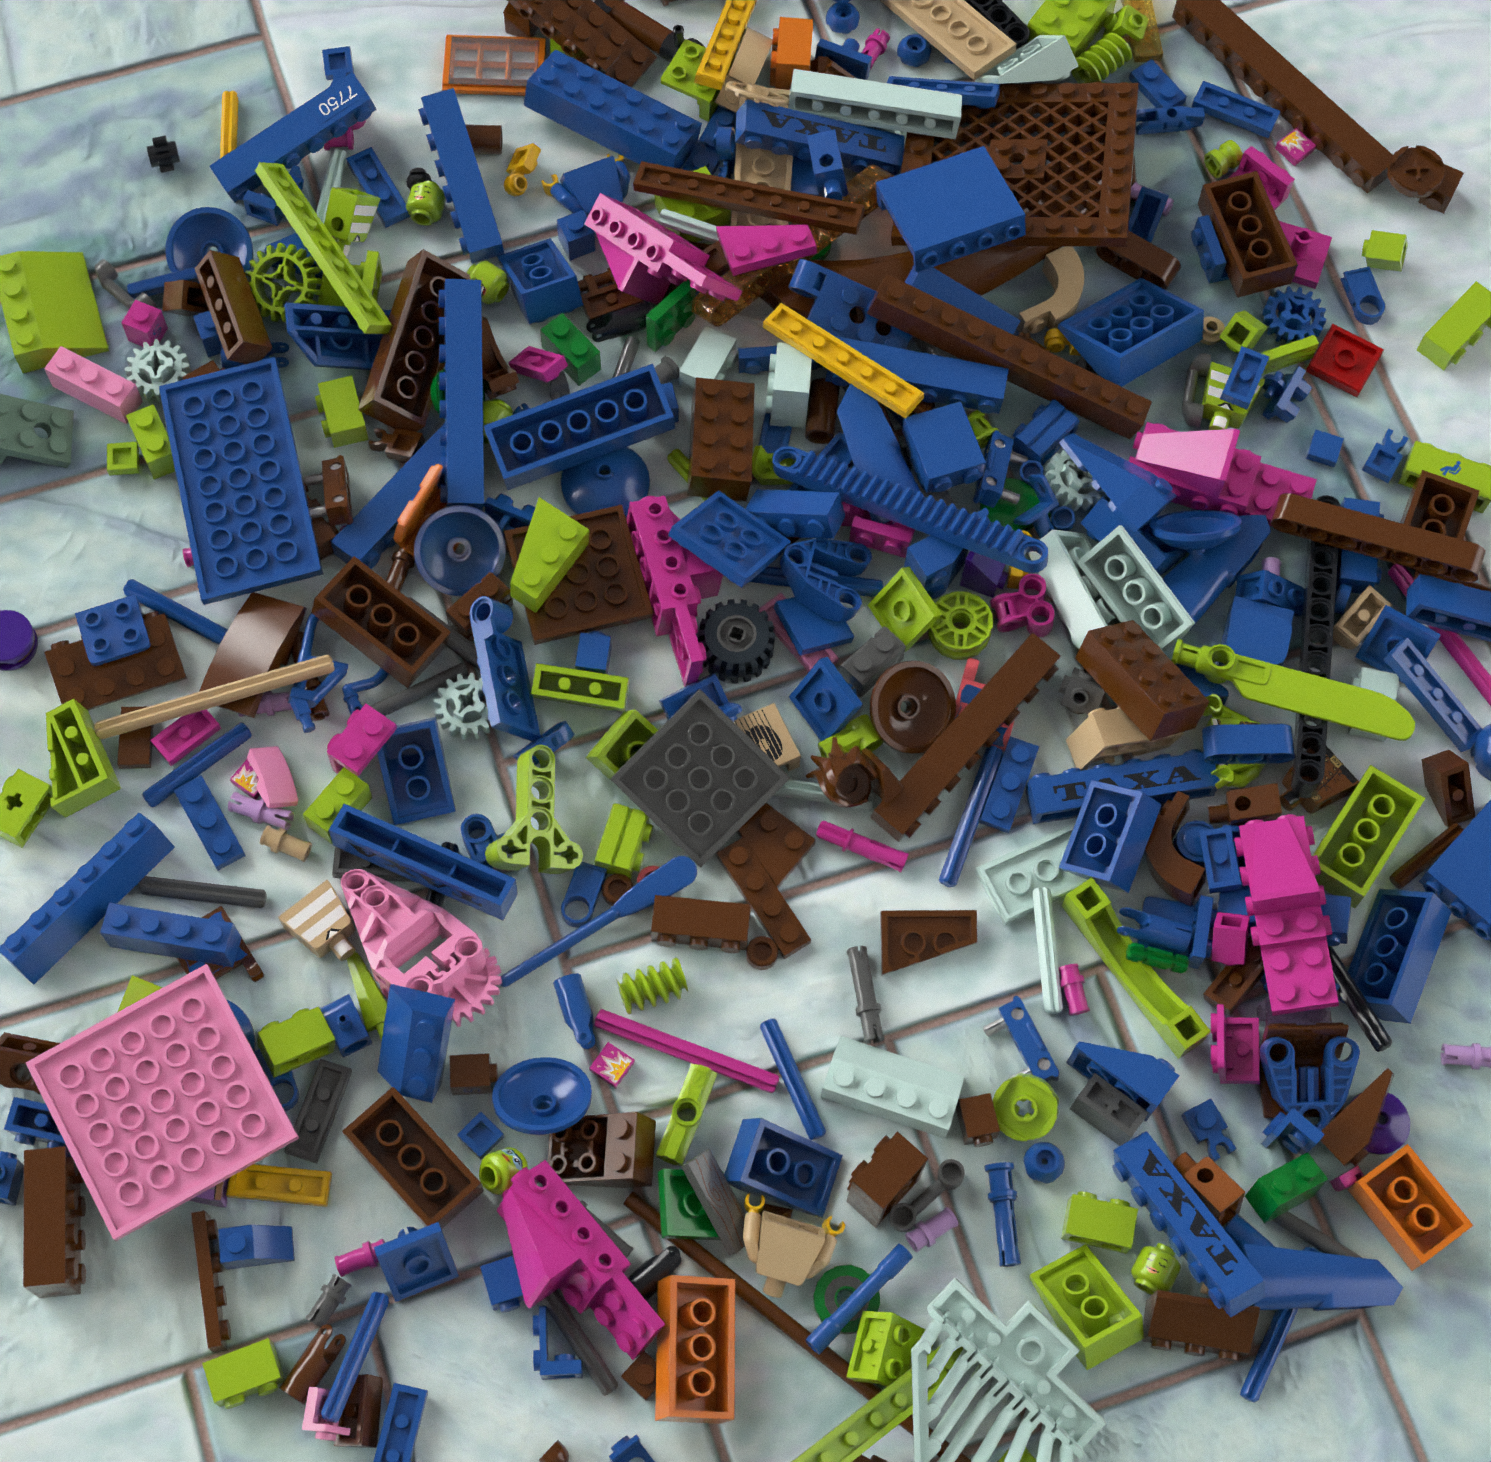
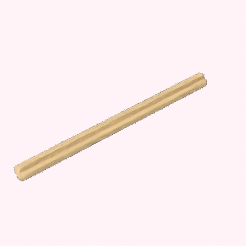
(214, 697)

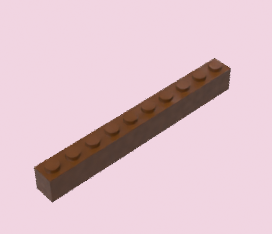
(1286, 90)
(1027, 363)

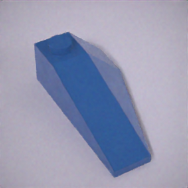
(1133, 491)

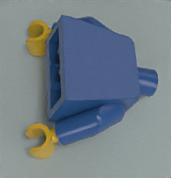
(583, 185)

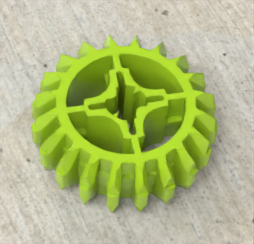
(287, 272)

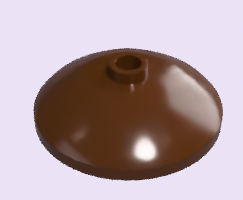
(928, 706)

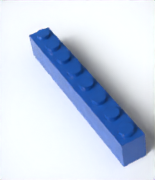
(463, 393)

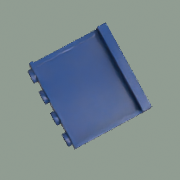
(952, 208)
(1464, 875)

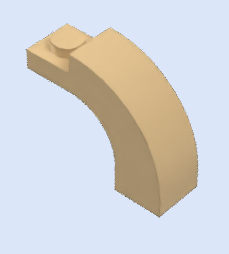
(745, 66)
(1066, 276)

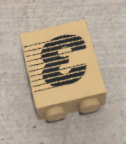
(771, 735)

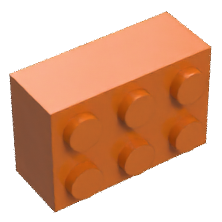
(1410, 1207)

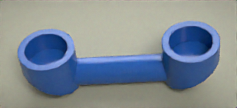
(1062, 517)

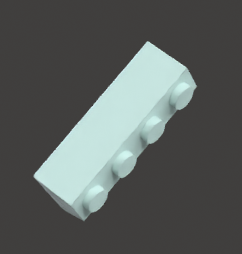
(1135, 588)
(1073, 593)
(892, 1087)

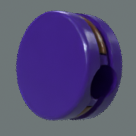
(17, 640)

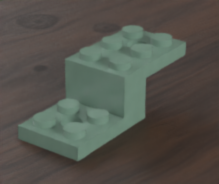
(18, 436)

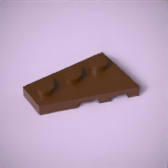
(776, 842)
(923, 935)

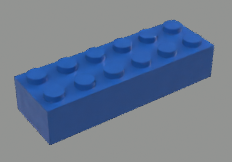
(610, 112)
(580, 426)

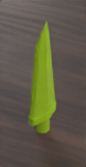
(369, 996)

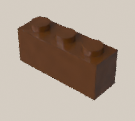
(700, 923)

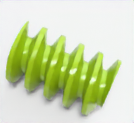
(1102, 59)
(652, 985)

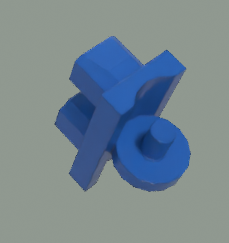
(1280, 389)
(506, 515)

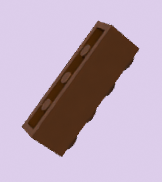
(233, 307)

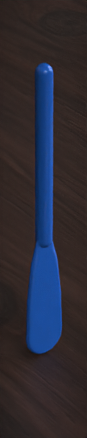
(663, 881)

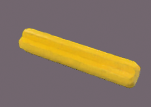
(229, 122)

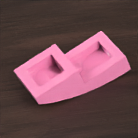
(274, 776)

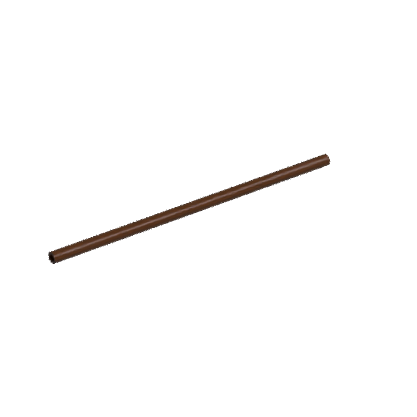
(765, 1307)

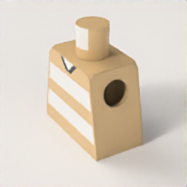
(320, 923)

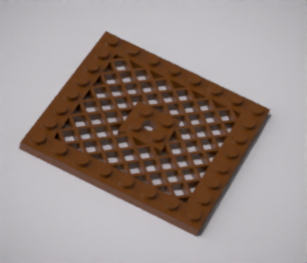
(1112, 102)

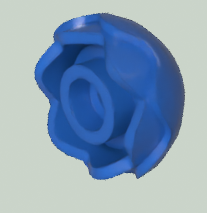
(842, 17)
(914, 57)
(1038, 1171)

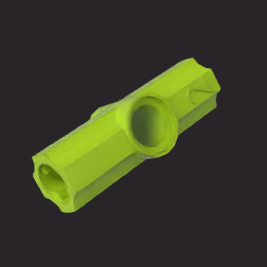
(680, 1133)

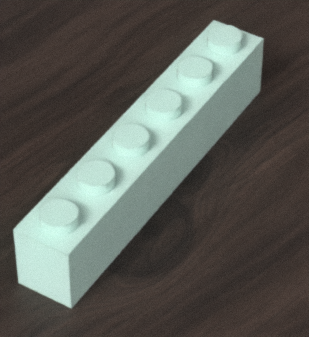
(876, 103)

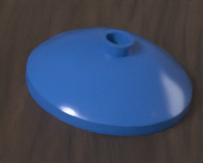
(200, 231)
(589, 490)
(1195, 529)
(452, 571)
(542, 1096)

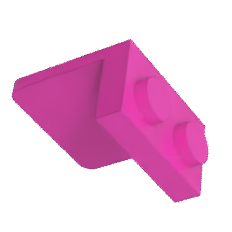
(1274, 179)
(883, 537)
(359, 740)
(1237, 1048)

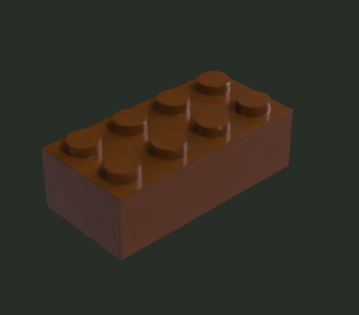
(1248, 234)
(721, 438)
(380, 622)
(1142, 680)
(413, 1160)
(52, 1223)

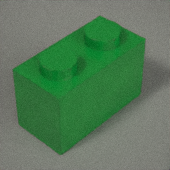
(566, 339)
(1286, 1187)

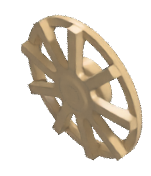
(757, 92)

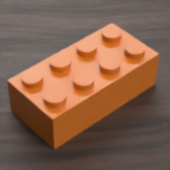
(695, 1350)

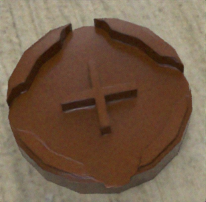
(1416, 171)

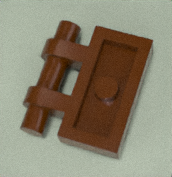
(606, 299)

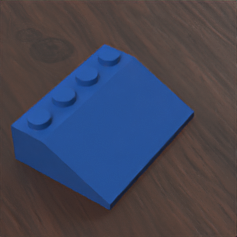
(1133, 331)

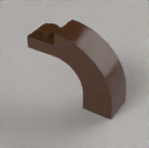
(496, 374)
(1169, 869)

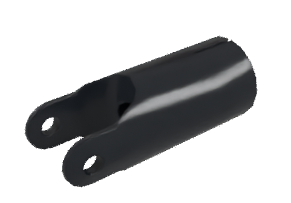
(619, 322)
(651, 1271)

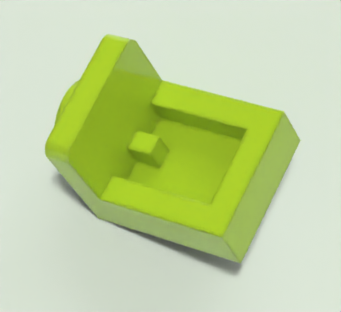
(1128, 22)
(763, 467)

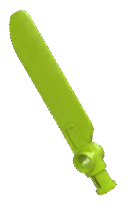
(1299, 691)

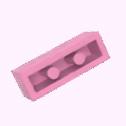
(93, 384)

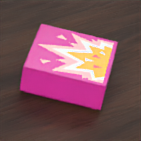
(1295, 146)
(246, 780)
(612, 1065)

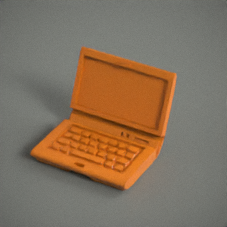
(417, 511)

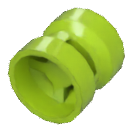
(1220, 160)

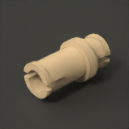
(281, 841)

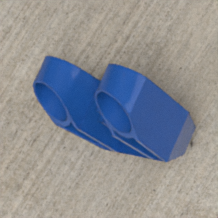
(815, 574)
(1335, 1079)

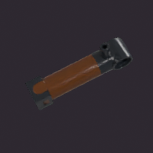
(645, 29)

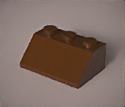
(1198, 1326)

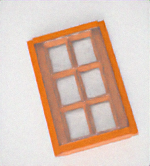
(491, 63)

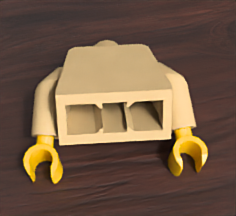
(786, 1247)

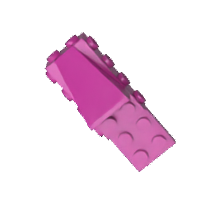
(649, 255)
(1214, 474)
(673, 581)
(1288, 913)
(555, 1256)

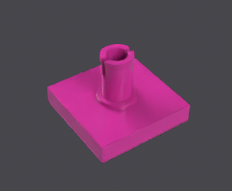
(1309, 251)

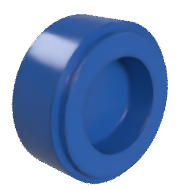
(1342, 598)

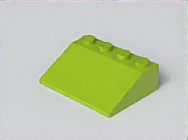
(49, 306)

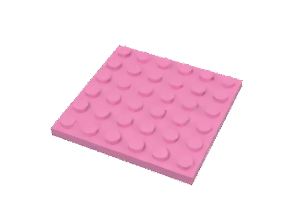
(161, 1102)

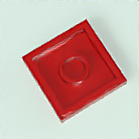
(1344, 360)

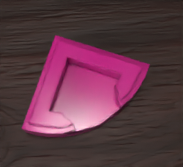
(1347, 1179)

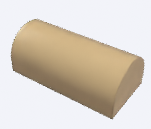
(1359, 618)

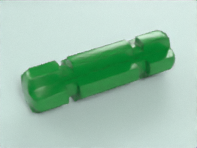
(1157, 958)

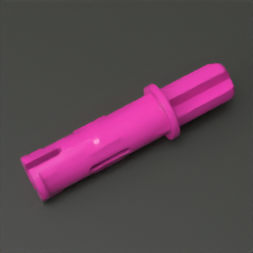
(862, 845)

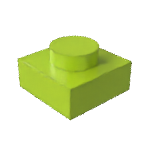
(122, 458)

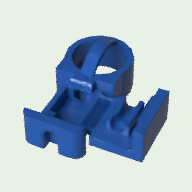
(726, 147)

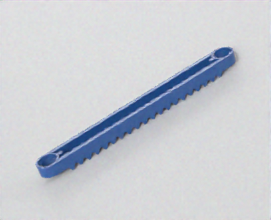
(912, 509)

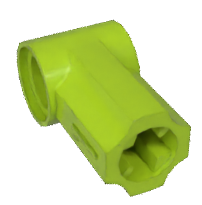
(858, 733)

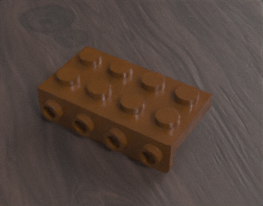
(120, 678)

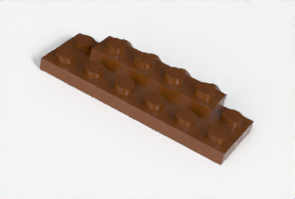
(589, 36)

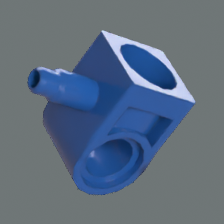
(477, 847)
(346, 1025)

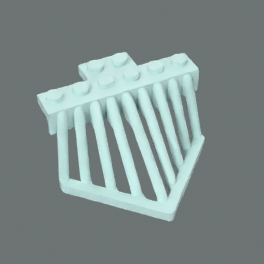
(1023, 1360)

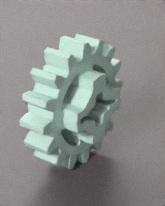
(156, 366)
(1071, 483)
(458, 695)

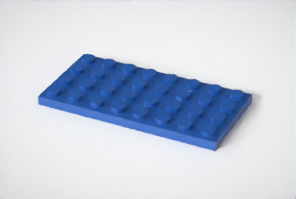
(240, 481)

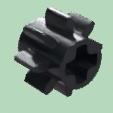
(163, 154)

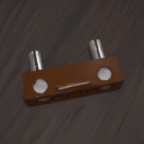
(336, 491)

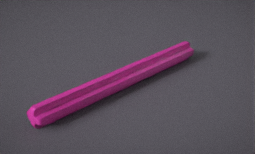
(1450, 640)
(686, 1051)

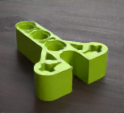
(550, 837)

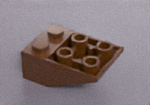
(605, 1151)

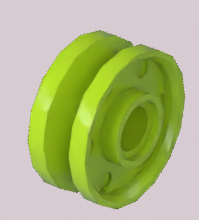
(966, 642)

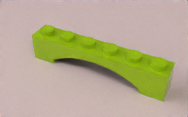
(1167, 1013)

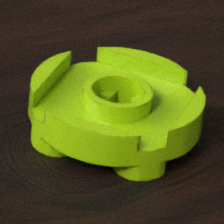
(1043, 1100)

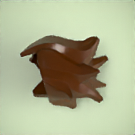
(844, 776)

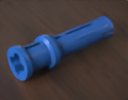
(1003, 1200)

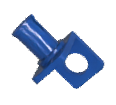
(1039, 513)

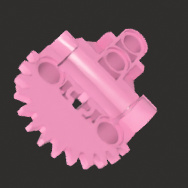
(400, 924)

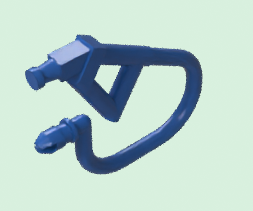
(302, 699)

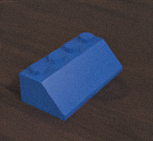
(1398, 951)

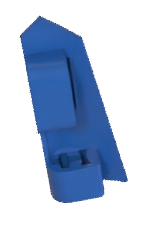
(873, 442)
(1204, 576)
(1320, 1280)

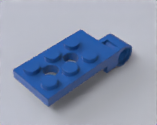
(835, 299)
(503, 670)

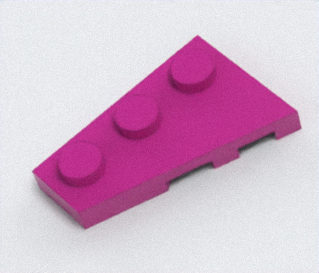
(763, 246)

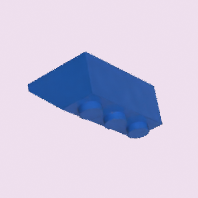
(1103, 521)
(1110, 835)
(415, 1041)

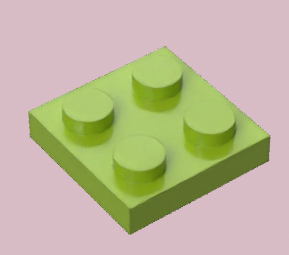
(905, 607)

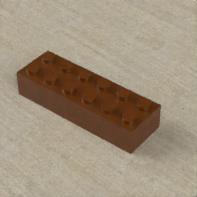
(409, 353)

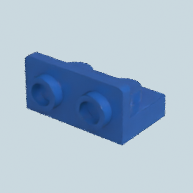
(1297, 1132)

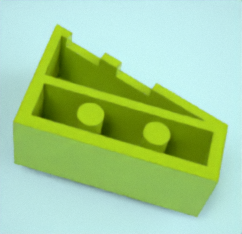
(546, 555)
(78, 760)

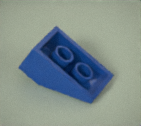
(541, 281)
(937, 562)
(416, 772)
(1132, 1073)
(782, 1167)

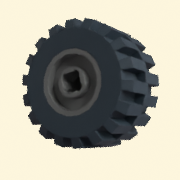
(734, 653)

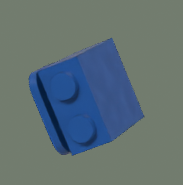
(943, 448)
(1258, 630)

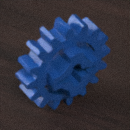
(1293, 315)

